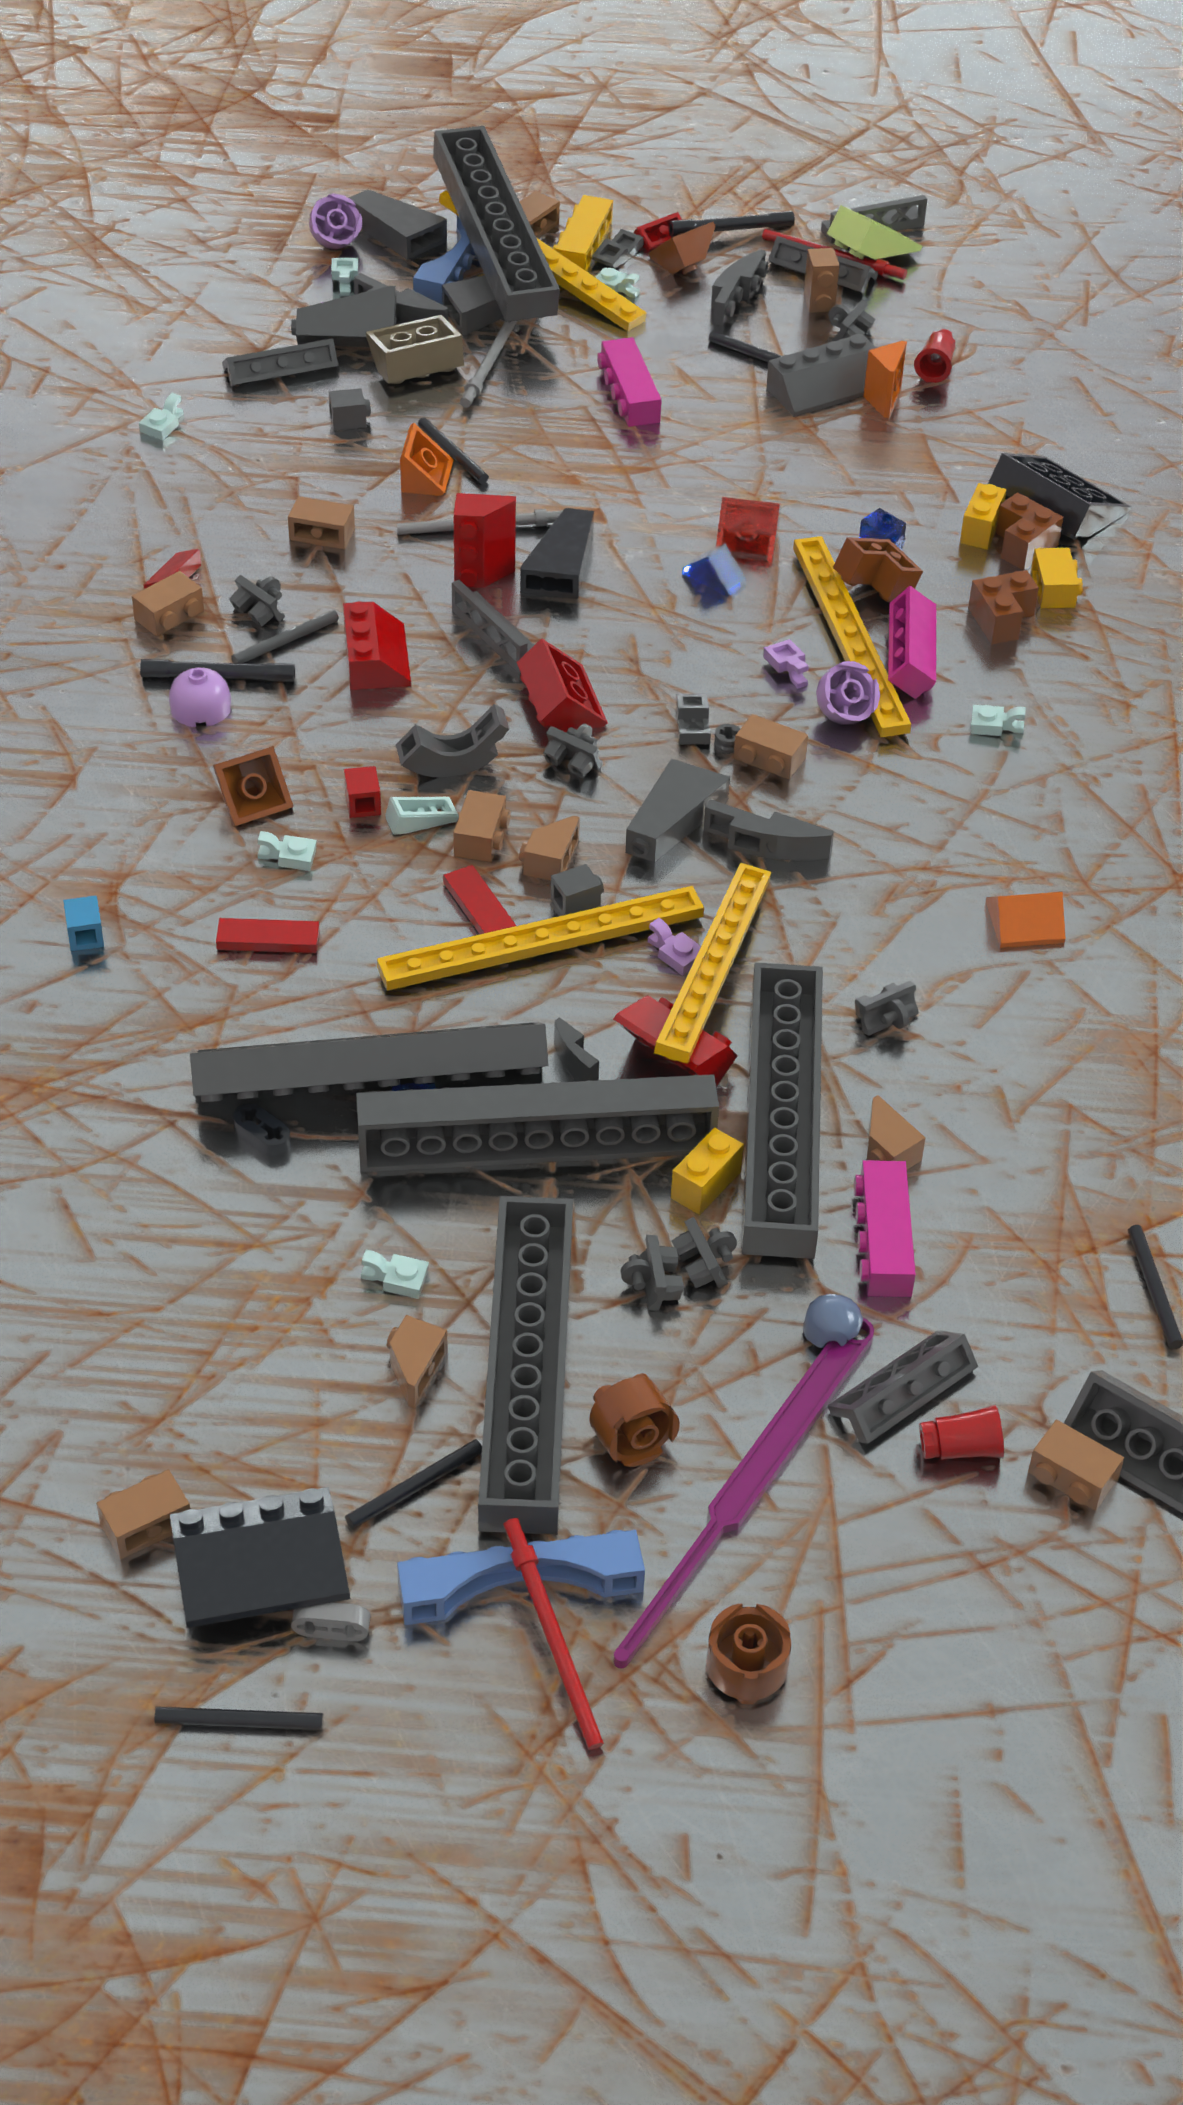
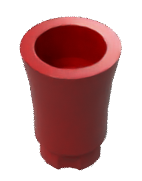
(935, 358)
(963, 1435)

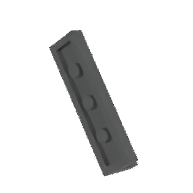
(894, 214)
(794, 257)
(281, 362)
(489, 624)
(905, 1384)

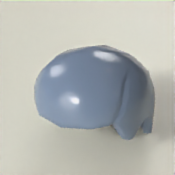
(832, 1319)

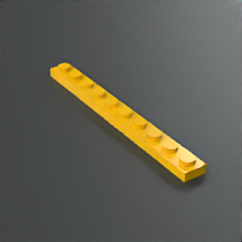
(582, 284)
(850, 631)
(538, 938)
(712, 964)

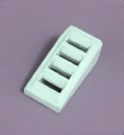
(419, 813)

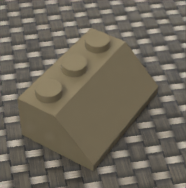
(416, 349)

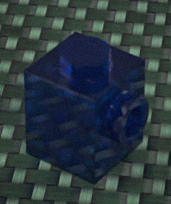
(883, 526)

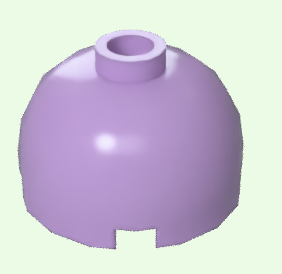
(335, 221)
(847, 693)
(199, 697)

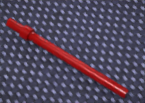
(879, 265)
(525, 1560)

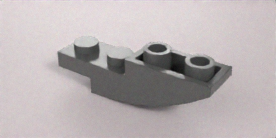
(737, 283)
(410, 304)
(772, 838)

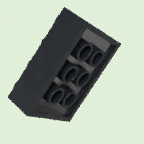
(1079, 502)
(258, 1557)

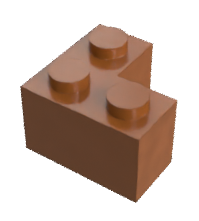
(1026, 527)
(878, 565)
(1001, 603)

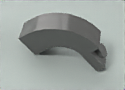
(453, 754)

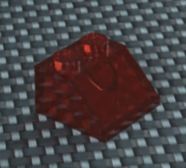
(749, 528)

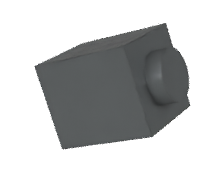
(348, 409)
(576, 890)

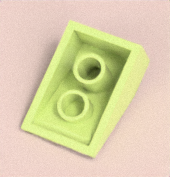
(868, 236)

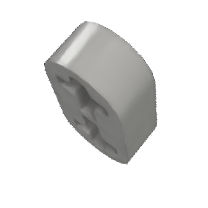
(332, 1621)

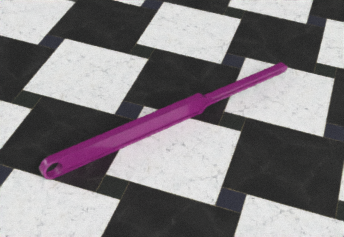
(754, 1475)

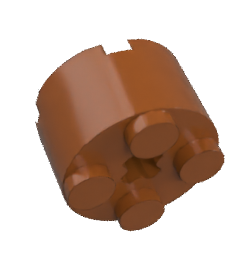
(633, 1420)
(748, 1652)

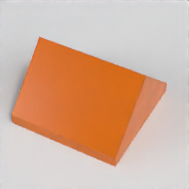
(884, 376)
(424, 464)
(1028, 919)

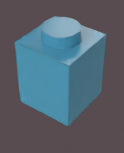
(83, 923)

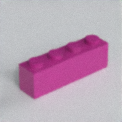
(630, 382)
(912, 642)
(886, 1229)

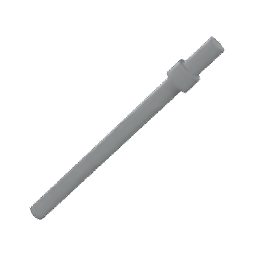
(475, 385)
(539, 518)

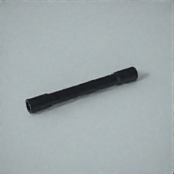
(770, 220)
(270, 671)

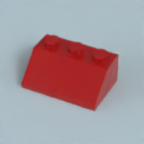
(484, 538)
(375, 647)
(559, 689)
(645, 1022)

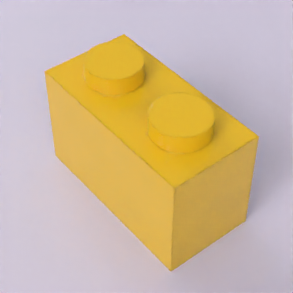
(982, 516)
(1056, 577)
(707, 1171)

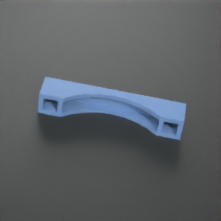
(446, 268)
(600, 1563)

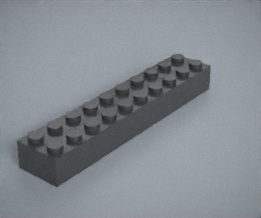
(496, 224)
(368, 1058)
(783, 1112)
(534, 1122)
(526, 1366)

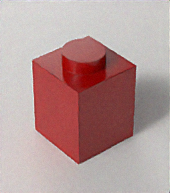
(362, 792)

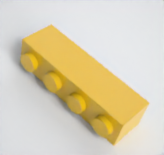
(585, 230)

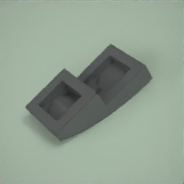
(619, 250)
(693, 719)
(571, 1052)

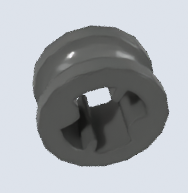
(721, 733)

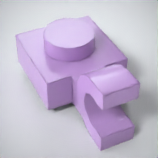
(788, 657)
(675, 951)

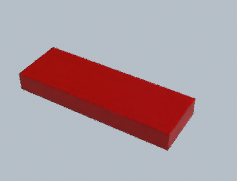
(477, 900)
(267, 935)

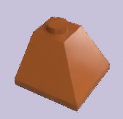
(684, 250)
(253, 786)

